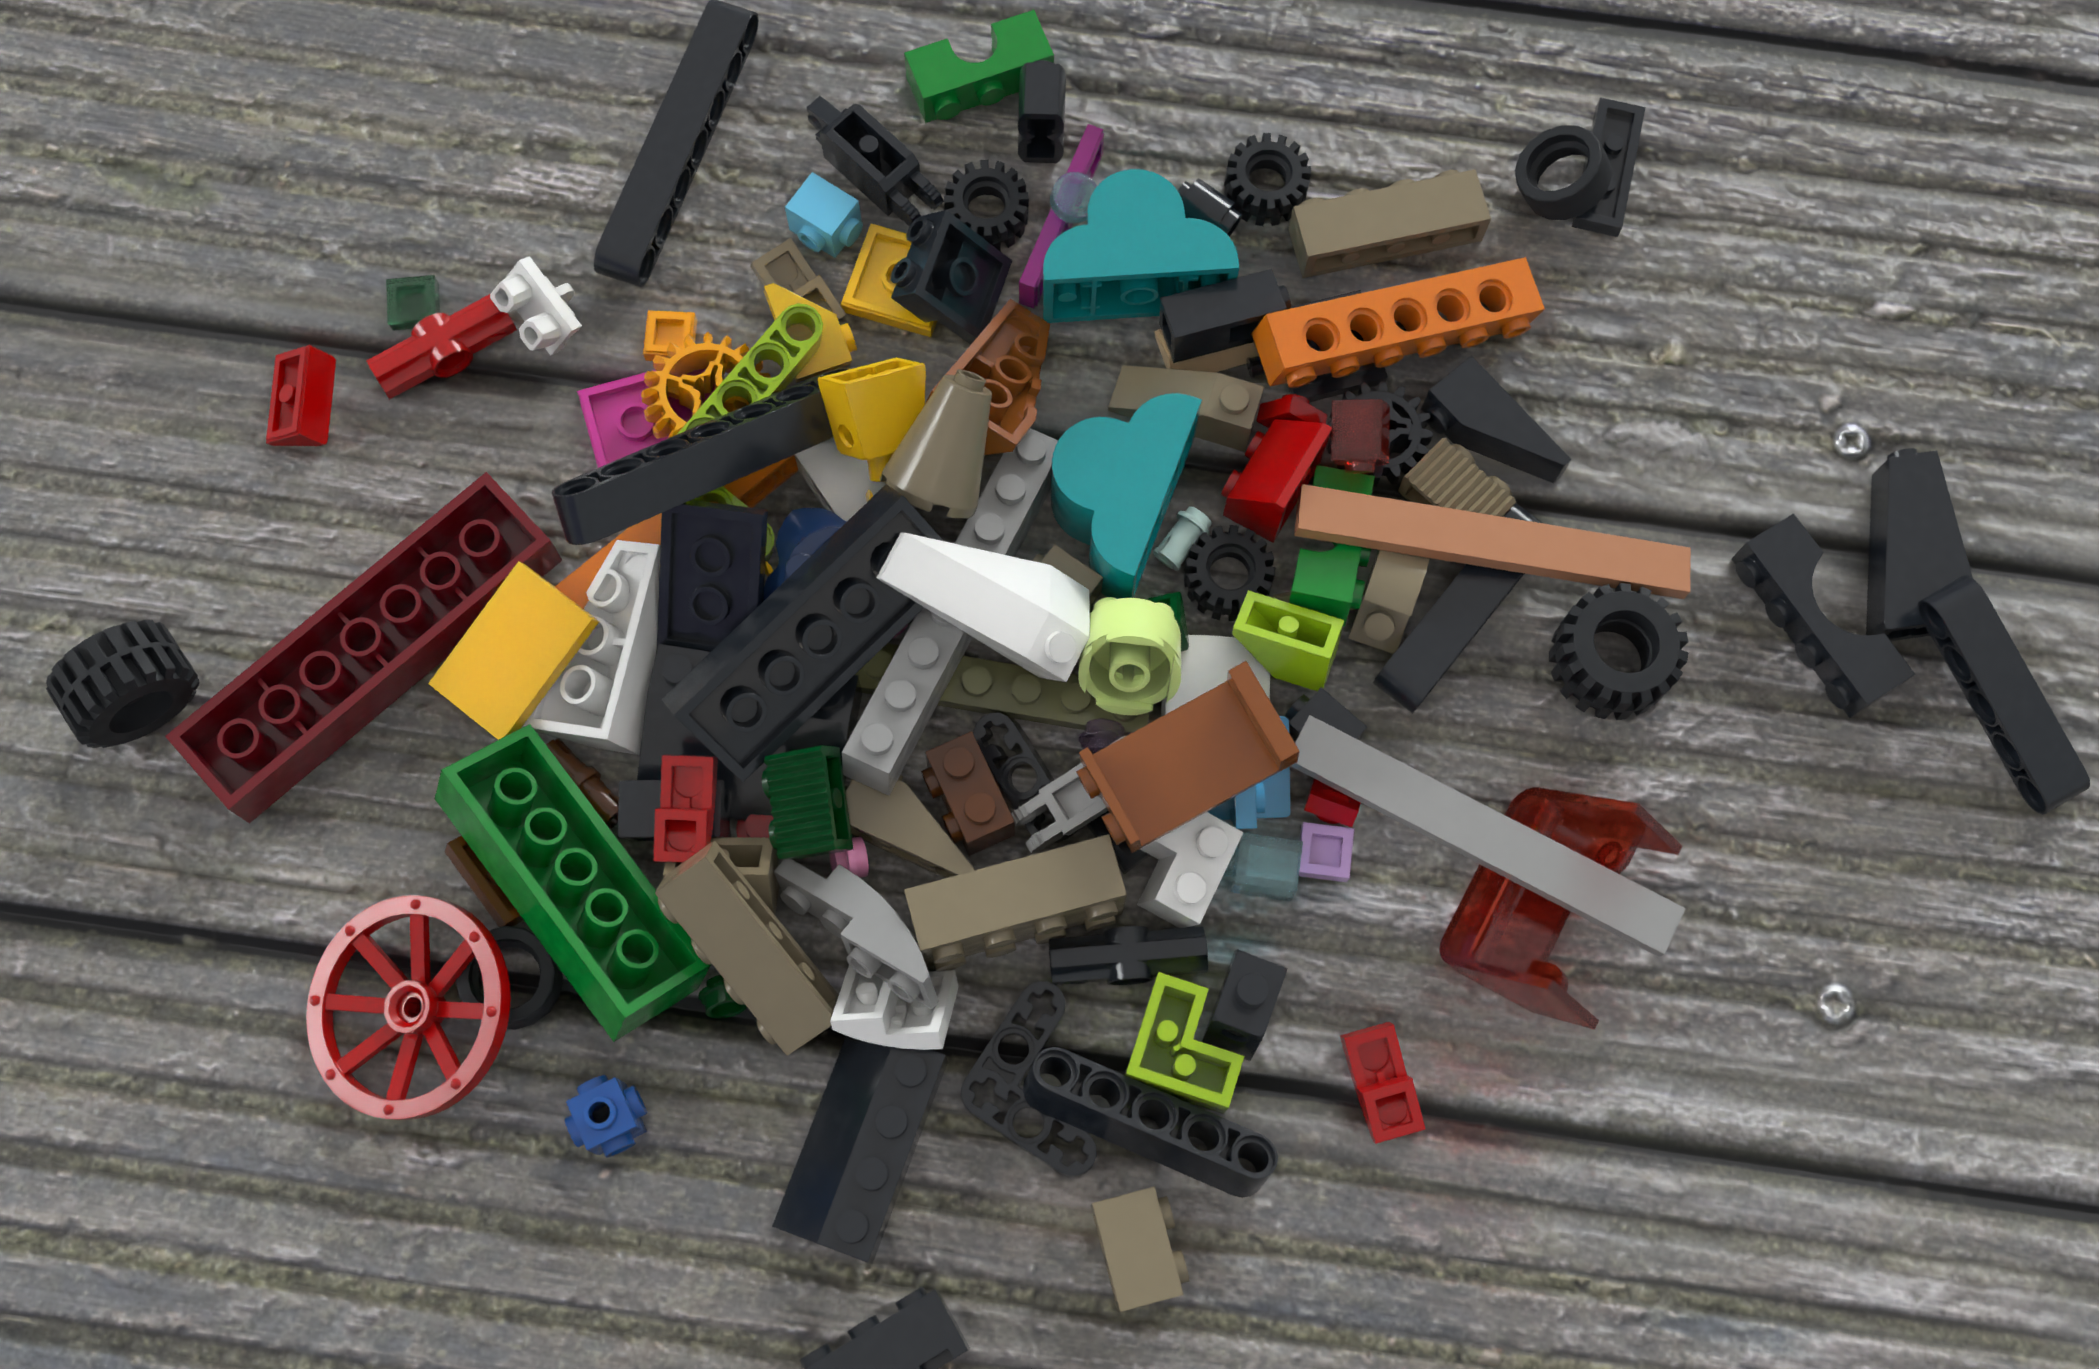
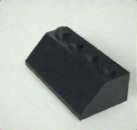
(860, 1146)

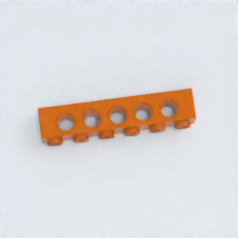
(1503, 287)

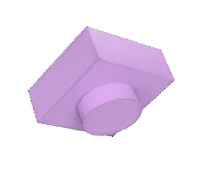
(1326, 852)

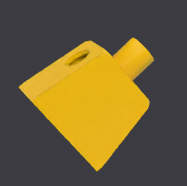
(873, 408)

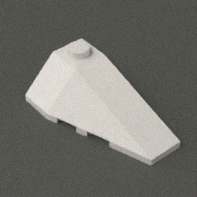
(999, 599)
(607, 682)

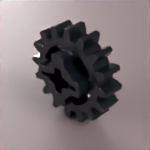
(1405, 430)

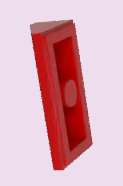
(301, 398)

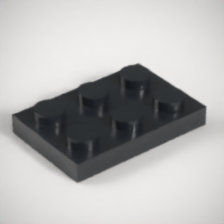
(709, 571)

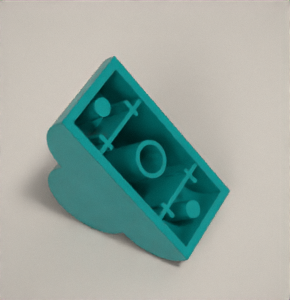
(1132, 253)
(1117, 484)

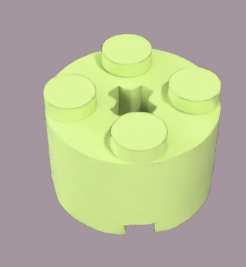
(1131, 655)

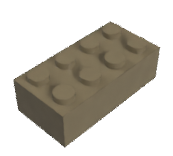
(1017, 902)

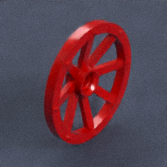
(403, 1006)

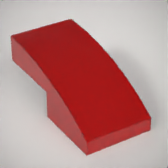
(686, 806)
(1382, 1082)

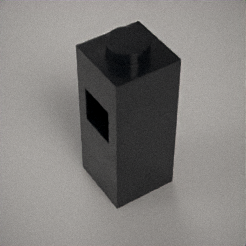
(1219, 314)

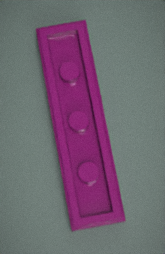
(1084, 161)

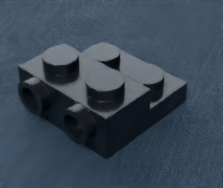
(950, 275)

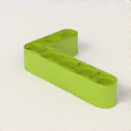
(748, 384)

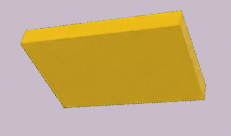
(513, 652)

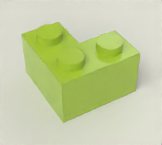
(1171, 1058)

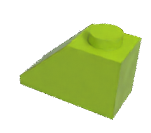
(1289, 639)

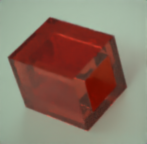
(1360, 434)

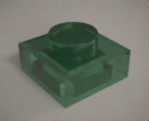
(411, 300)

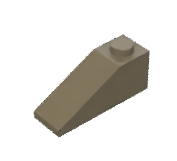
(1226, 407)
(903, 828)

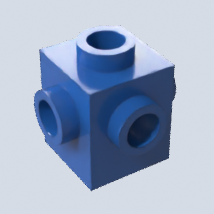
(619, 1129)

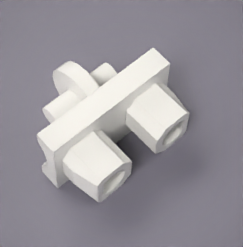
(541, 305)

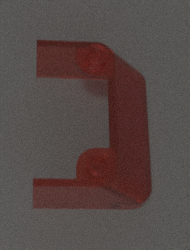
(1508, 932)

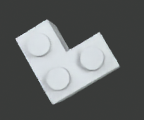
(1188, 869)

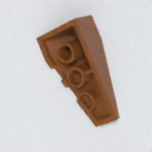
(1010, 361)

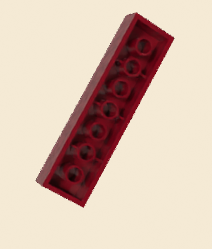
(359, 650)

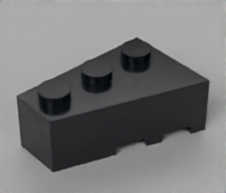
(913, 1338)

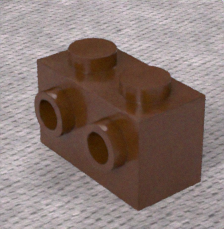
(969, 793)

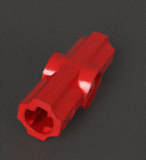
(440, 346)

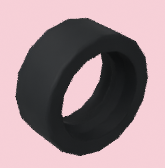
(1547, 149)
(549, 983)

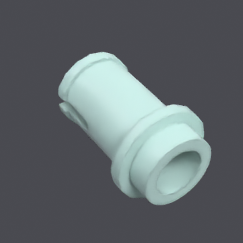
(1179, 540)

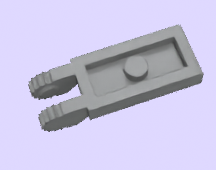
(1068, 805)

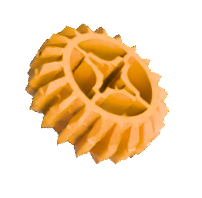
(672, 381)

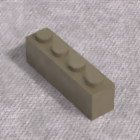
(1388, 222)
(748, 948)

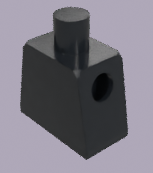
(1244, 1004)

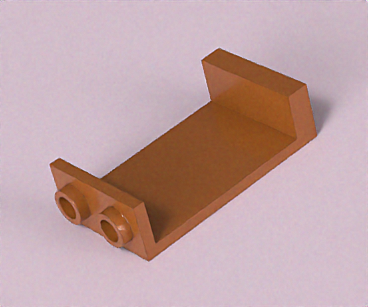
(1188, 760)

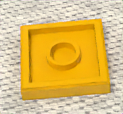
(871, 285)

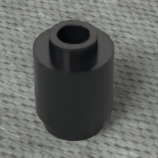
(1208, 204)

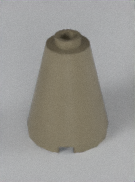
(945, 448)

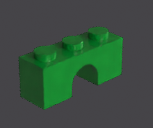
(949, 85)
(1328, 578)

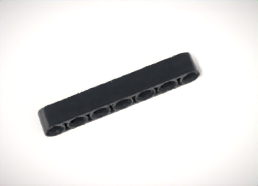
(676, 143)
(692, 463)

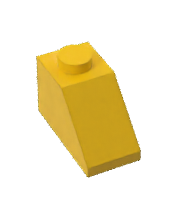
(836, 339)

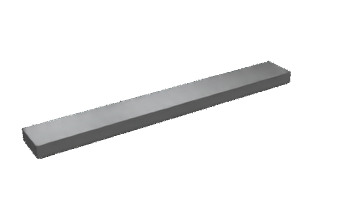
(1487, 837)

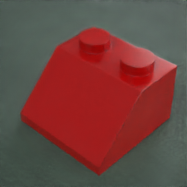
(1270, 483)

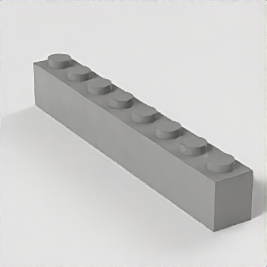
(934, 646)

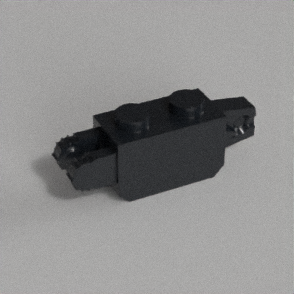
(872, 159)

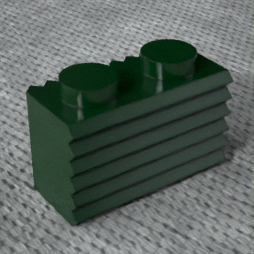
(807, 803)

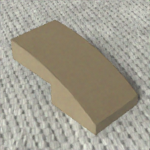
(790, 270)

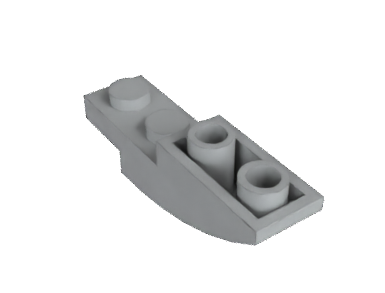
(868, 925)

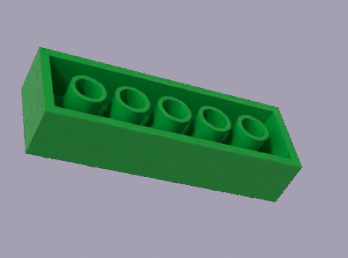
(570, 880)

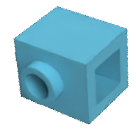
(824, 216)

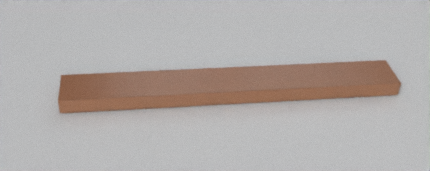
(1491, 541)

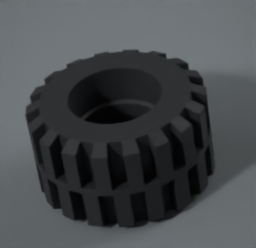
(1642, 623)
(122, 683)

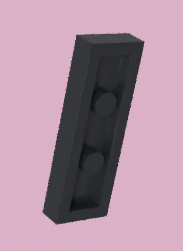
(1619, 131)

